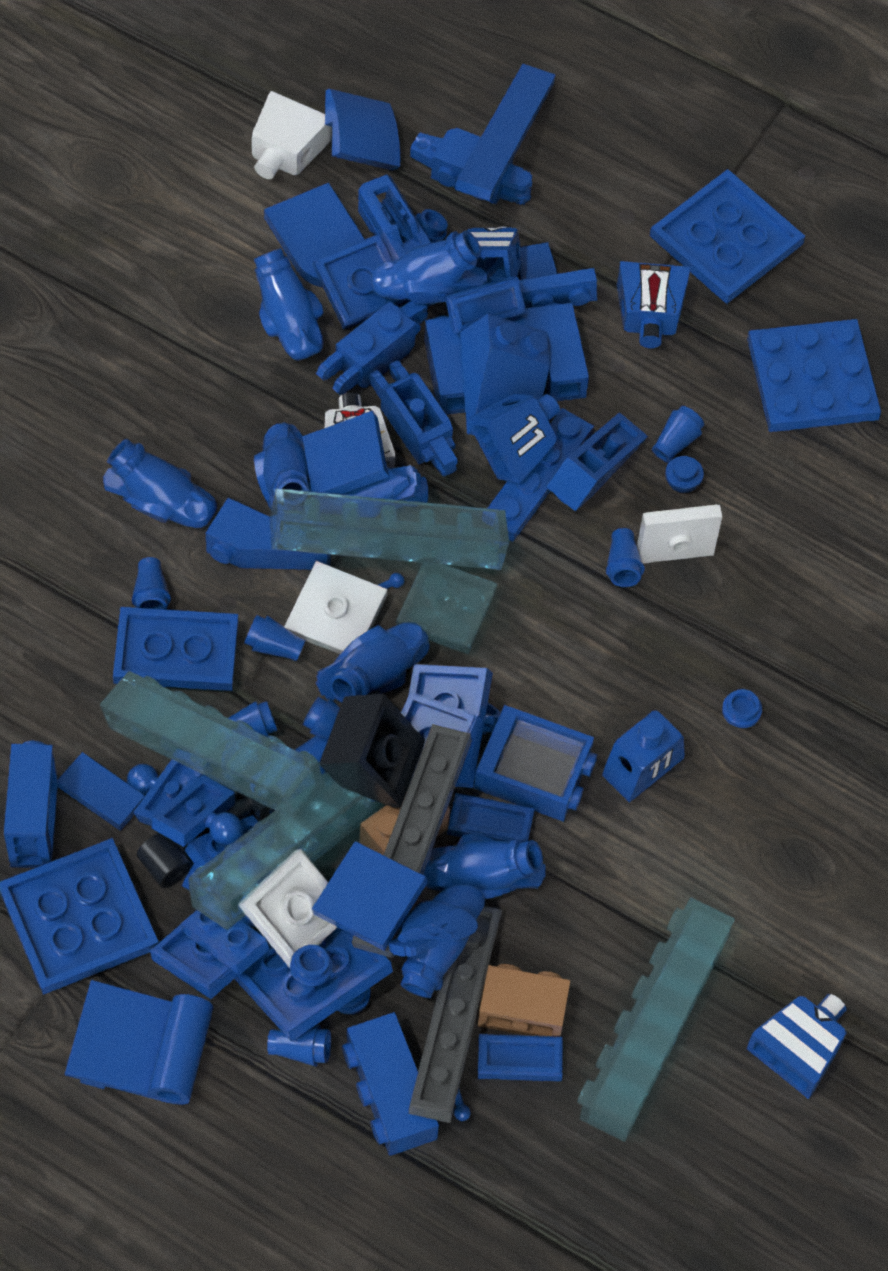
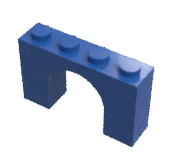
(567, 369)

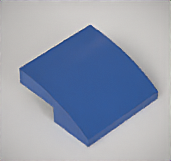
(362, 130)

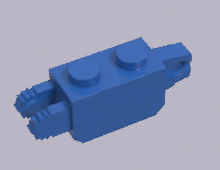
(450, 154)
(374, 345)
(416, 417)

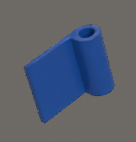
(140, 1042)

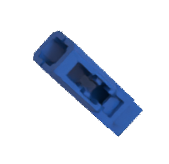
(391, 217)

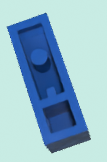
(596, 461)
(244, 539)

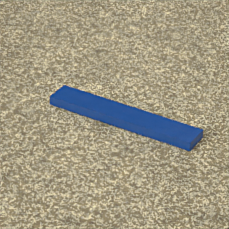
(505, 132)

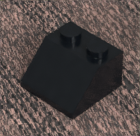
(372, 749)

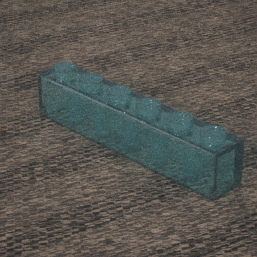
(388, 529)
(213, 744)
(245, 863)
(656, 1019)

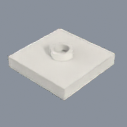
(679, 533)
(335, 608)
(284, 906)

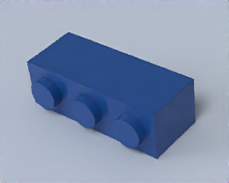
(387, 1083)

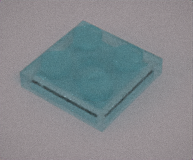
(448, 605)

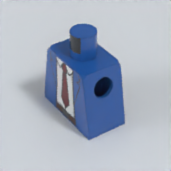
(651, 299)

